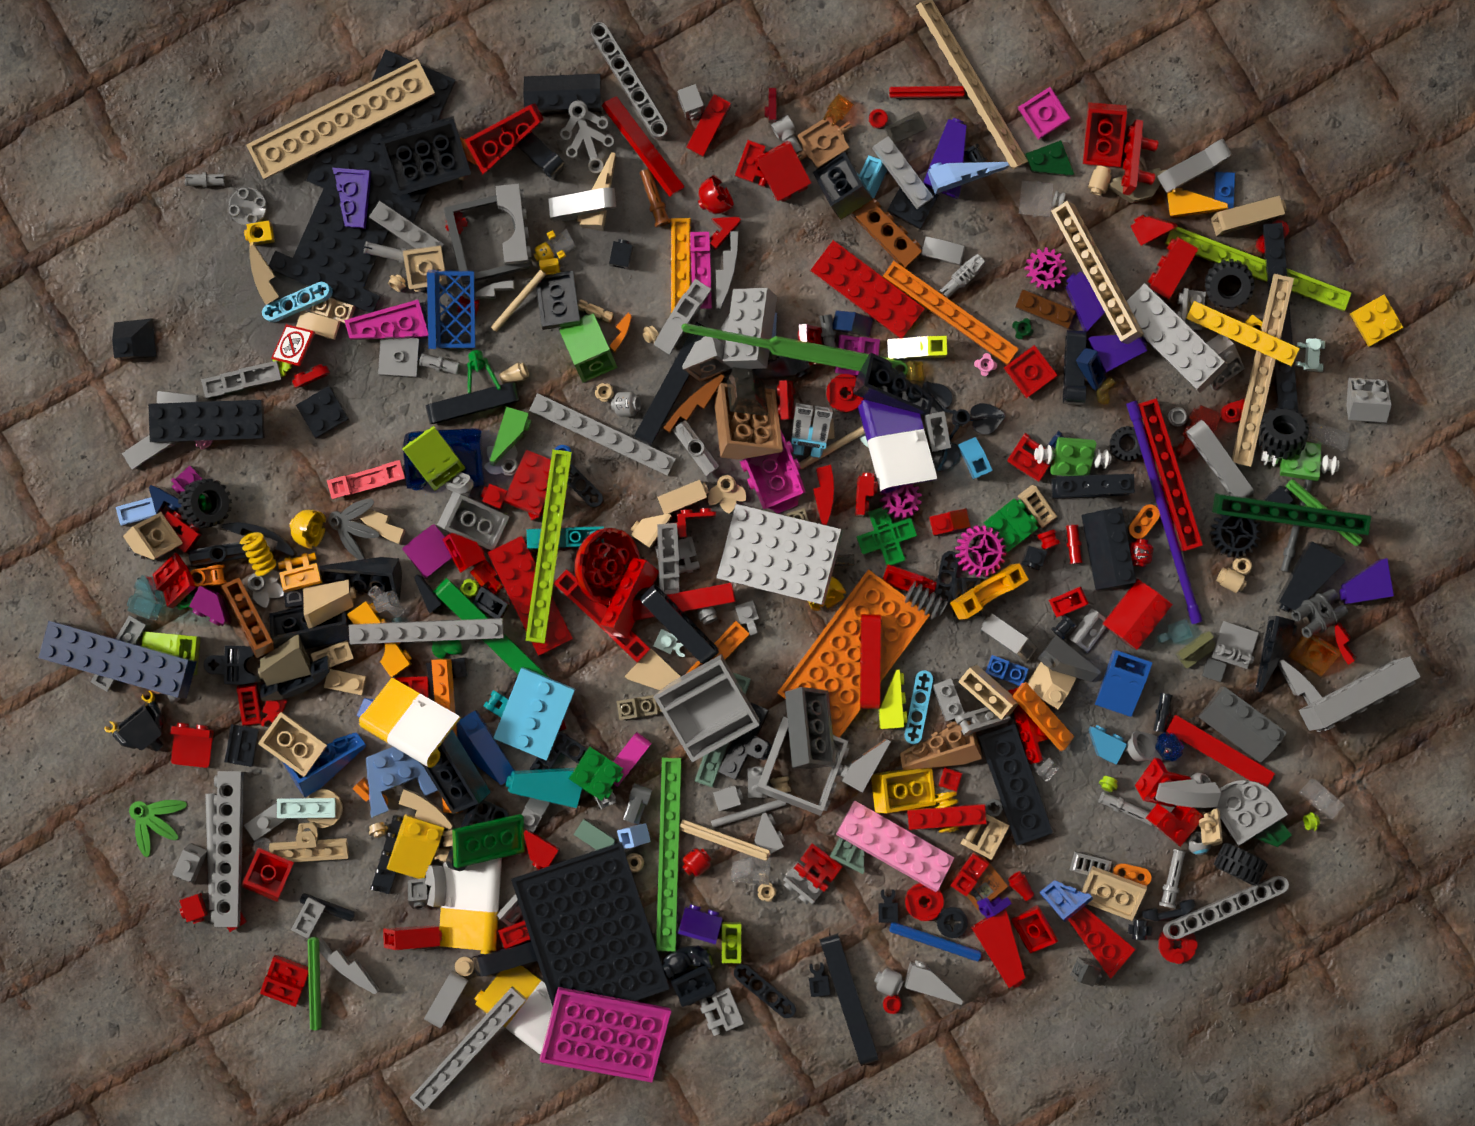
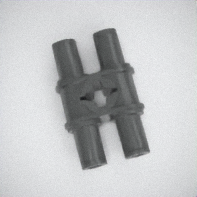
(1319, 613)

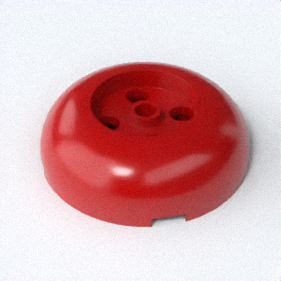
(600, 574)

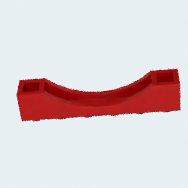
(568, 585)

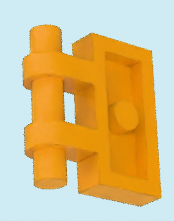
(302, 576)

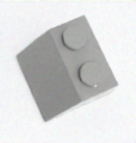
(706, 359)

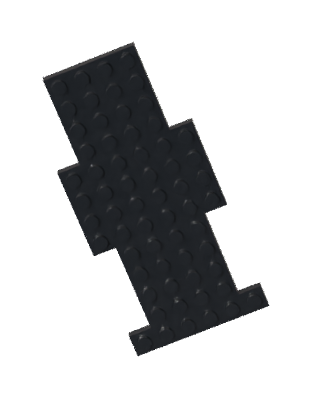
(330, 249)

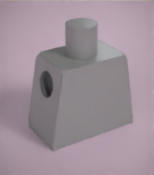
(190, 863)

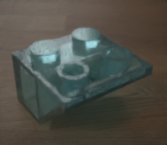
(146, 599)

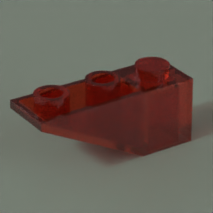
(1203, 413)

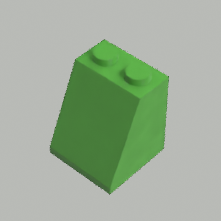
(588, 348)

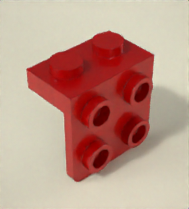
(688, 514)
(191, 745)
(1150, 779)

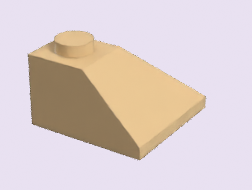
(646, 529)
(152, 537)
(1051, 685)

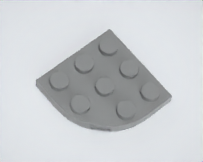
(1248, 809)

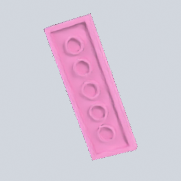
(895, 846)

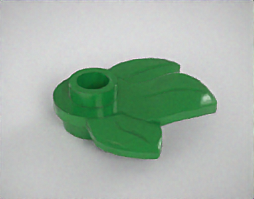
(440, 648)

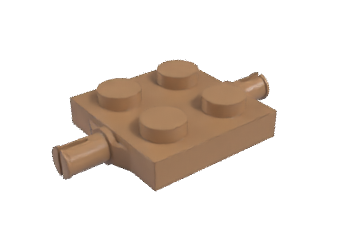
(823, 142)

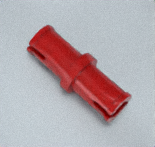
(1074, 544)

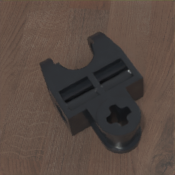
(233, 665)

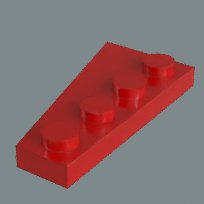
(1105, 944)

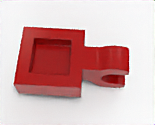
(485, 575)

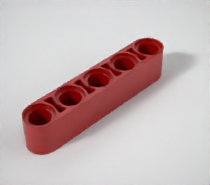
(870, 661)

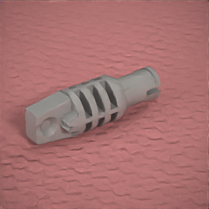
(963, 275)

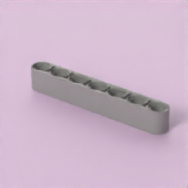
(625, 72)
(1234, 904)

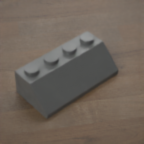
(1242, 724)
(810, 728)

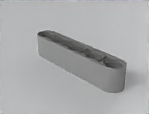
(1219, 460)

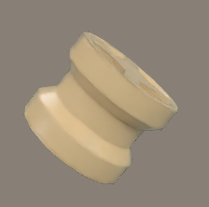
(781, 784)
(448, 841)

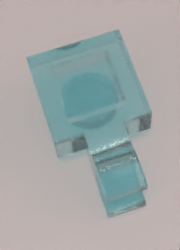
(1177, 632)

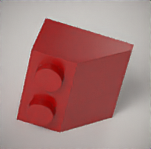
(267, 874)

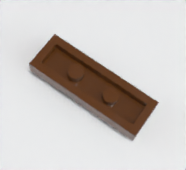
(1045, 309)

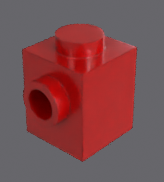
(494, 496)
(193, 908)

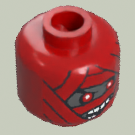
(1141, 552)

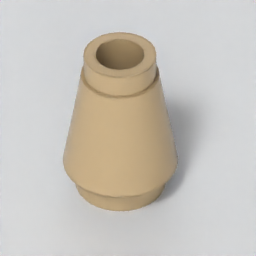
(514, 374)

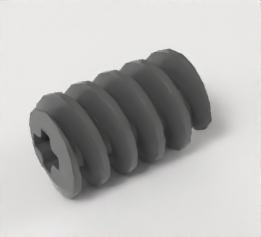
(925, 601)

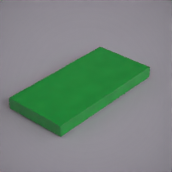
(488, 840)

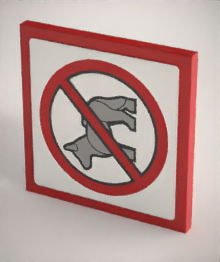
(293, 345)

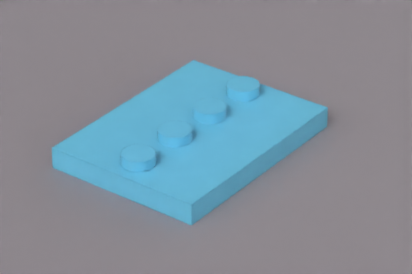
(534, 713)

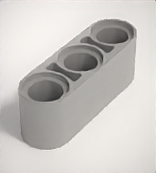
(446, 999)

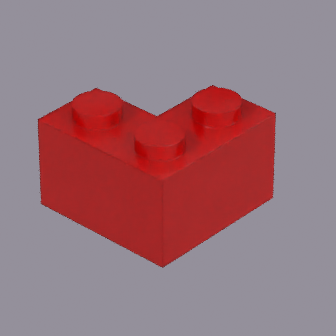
(1175, 824)

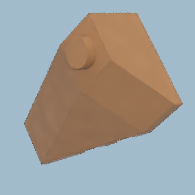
(943, 749)

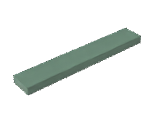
(711, 762)

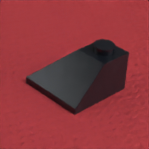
(134, 339)

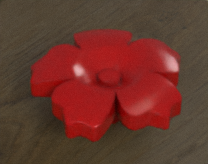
(460, 222)

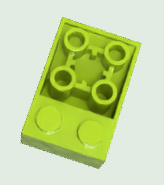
(433, 458)
(175, 644)

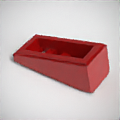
(245, 688)

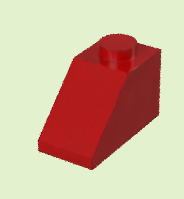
(1150, 228)
(464, 551)
(539, 850)

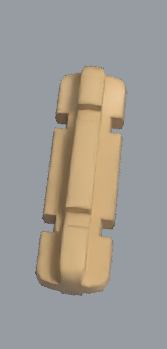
(598, 312)

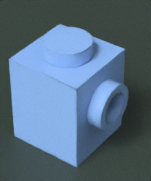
(634, 835)

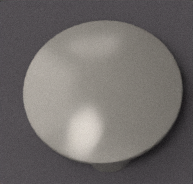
(247, 206)

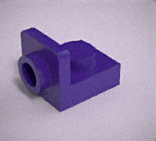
(992, 908)

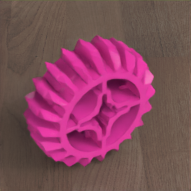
(983, 535)

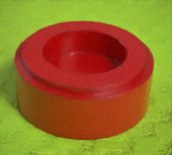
(878, 118)

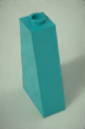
(545, 785)

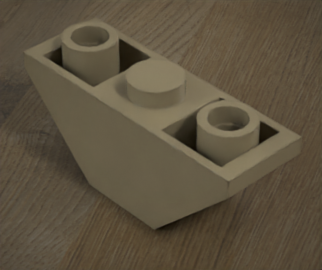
(1141, 193)

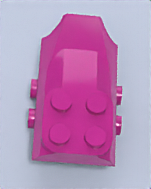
(775, 478)

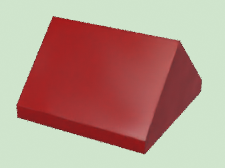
(1034, 929)

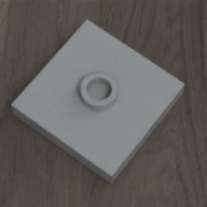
(399, 357)

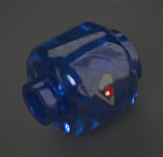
(1169, 746)

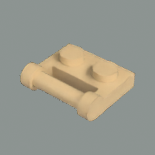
(990, 838)

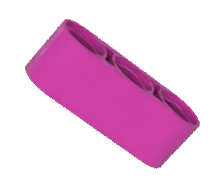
(631, 754)

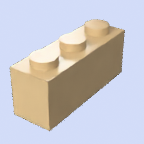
(988, 691)

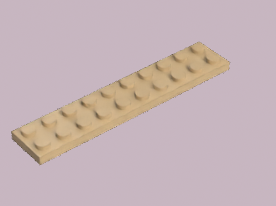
(340, 119)

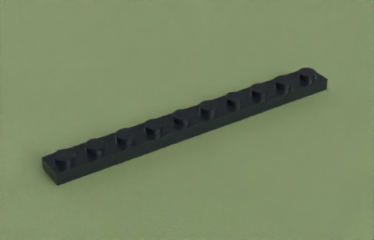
(1276, 264)

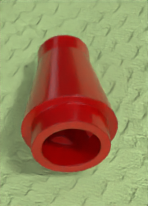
(1021, 885)

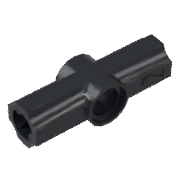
(207, 555)

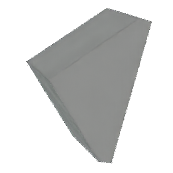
(937, 431)

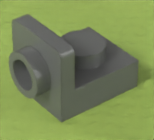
(418, 893)

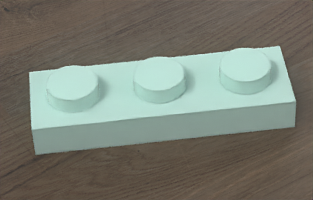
(306, 807)

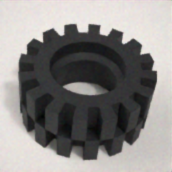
(1116, 447)

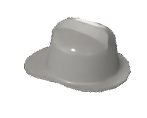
(1142, 746)

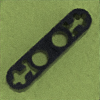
(766, 988)

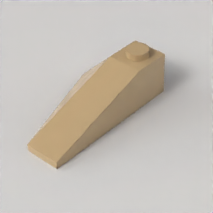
(597, 220)

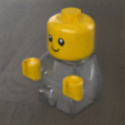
(557, 246)

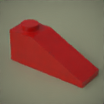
(709, 125)

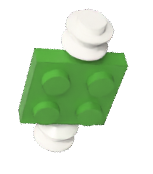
(1072, 456)
(1305, 465)

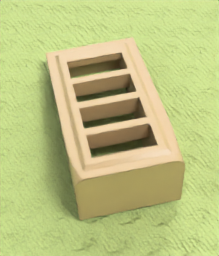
(1042, 502)

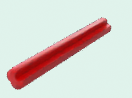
(926, 92)

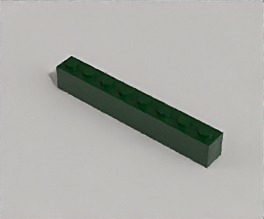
(1291, 514)

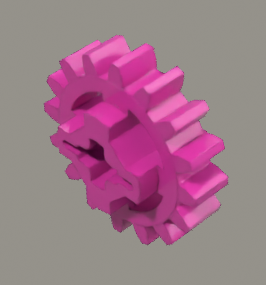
(1042, 260)
(898, 505)

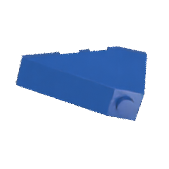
(482, 748)
(329, 763)

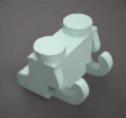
(1312, 355)

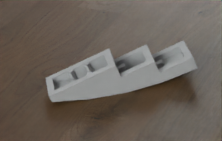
(725, 276)
(241, 379)
(144, 451)
(668, 558)
(1299, 683)
(353, 971)

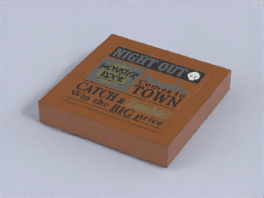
(988, 885)

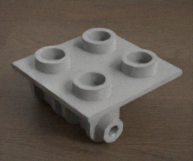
(1235, 645)

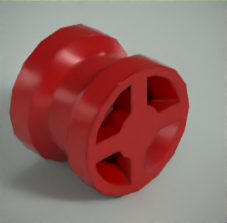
(1048, 539)

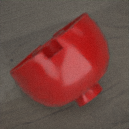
(714, 197)

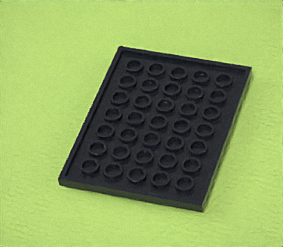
(590, 927)

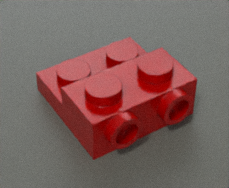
(865, 489)

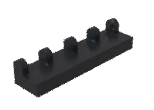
(383, 877)

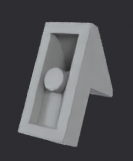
(533, 813)

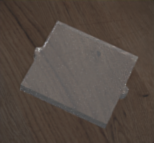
(1035, 199)

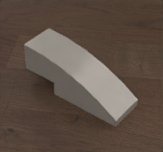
(1189, 793)

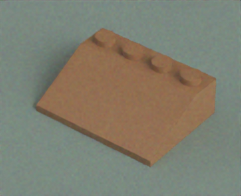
(746, 434)

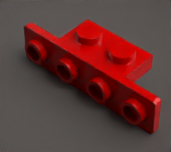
(1029, 733)

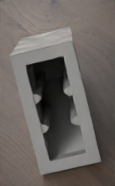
(1008, 638)

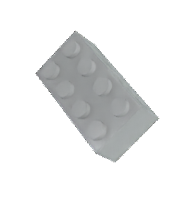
(751, 315)

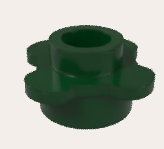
(1026, 332)

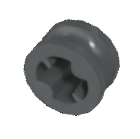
(989, 812)

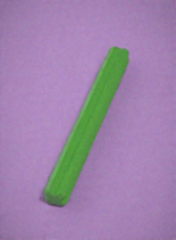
(1311, 501)
(314, 983)

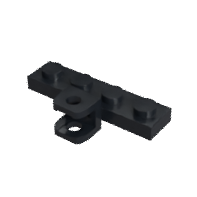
(746, 745)

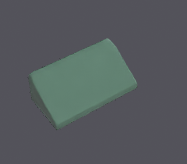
(593, 835)

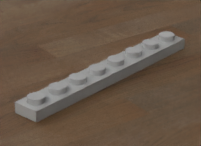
(602, 434)
(426, 631)
(468, 1048)

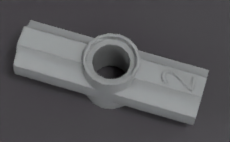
(687, 438)

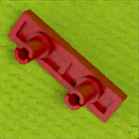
(1131, 163)

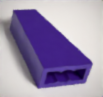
(949, 151)

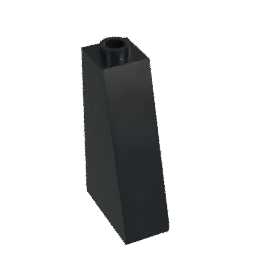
(1309, 574)

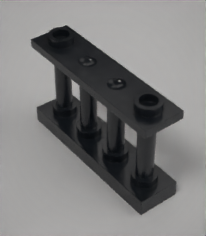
(1092, 486)

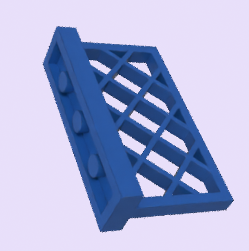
(434, 314)

